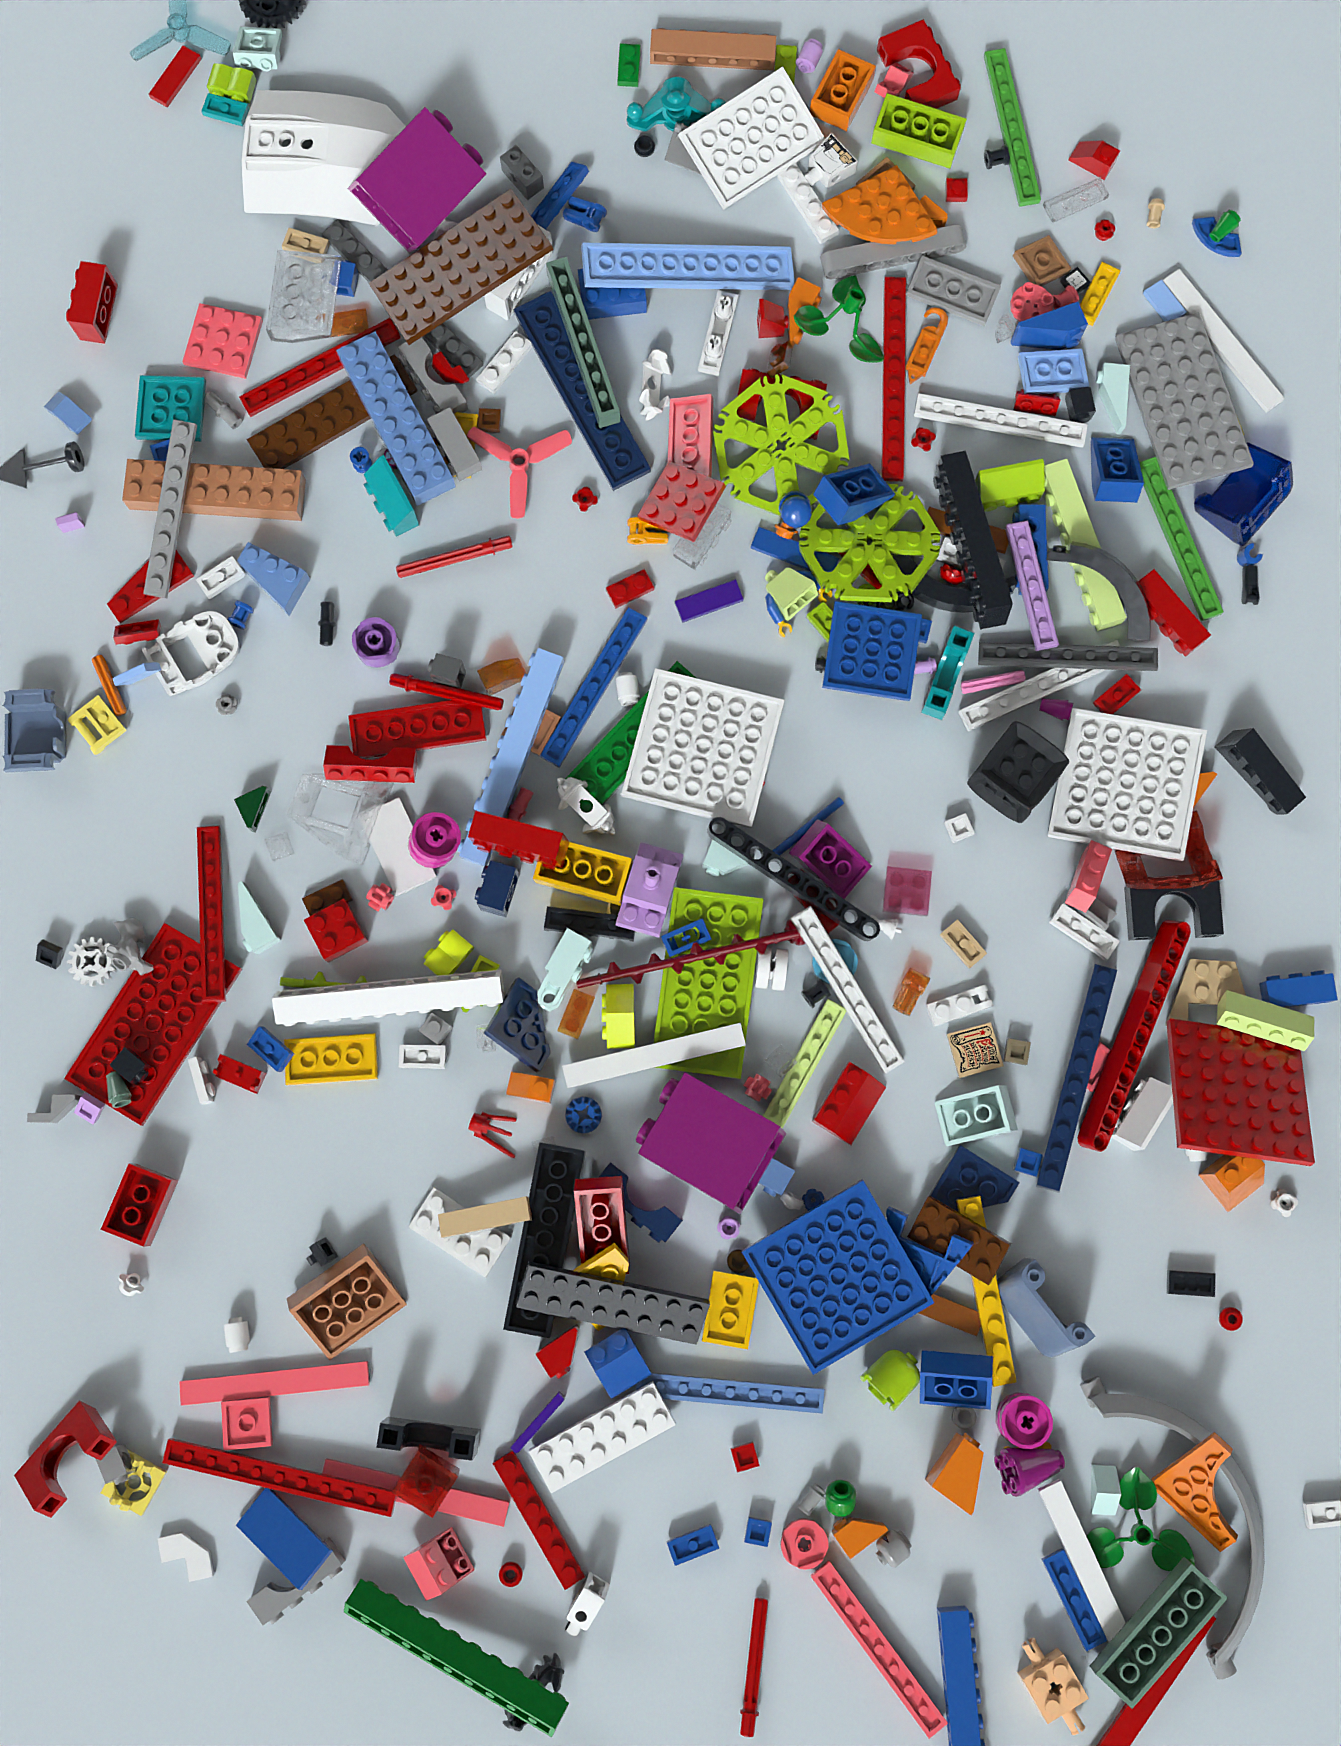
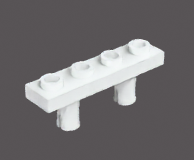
(718, 333)

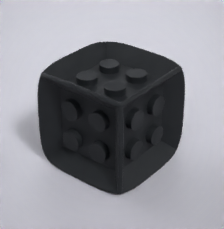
(1018, 772)

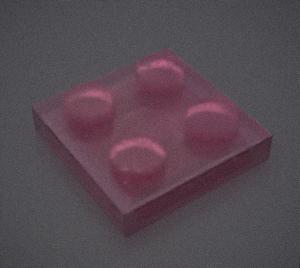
(907, 891)

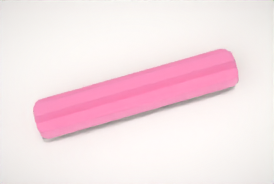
(992, 681)

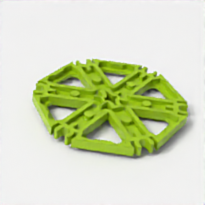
(777, 424)
(878, 554)

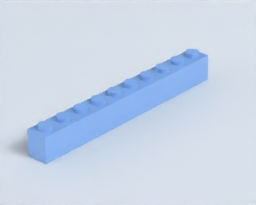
(515, 745)

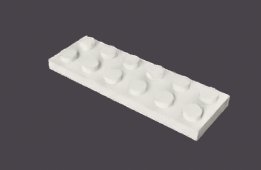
(602, 1437)

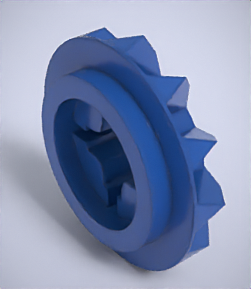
(594, 1112)

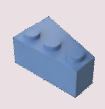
(275, 576)

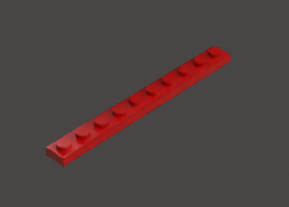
(893, 379)
(279, 1477)

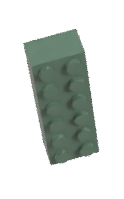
(1158, 1632)

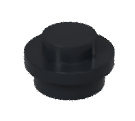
(644, 146)

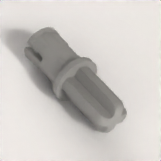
(223, 410)

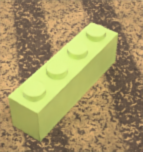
(1265, 1020)

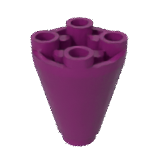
(1027, 1468)

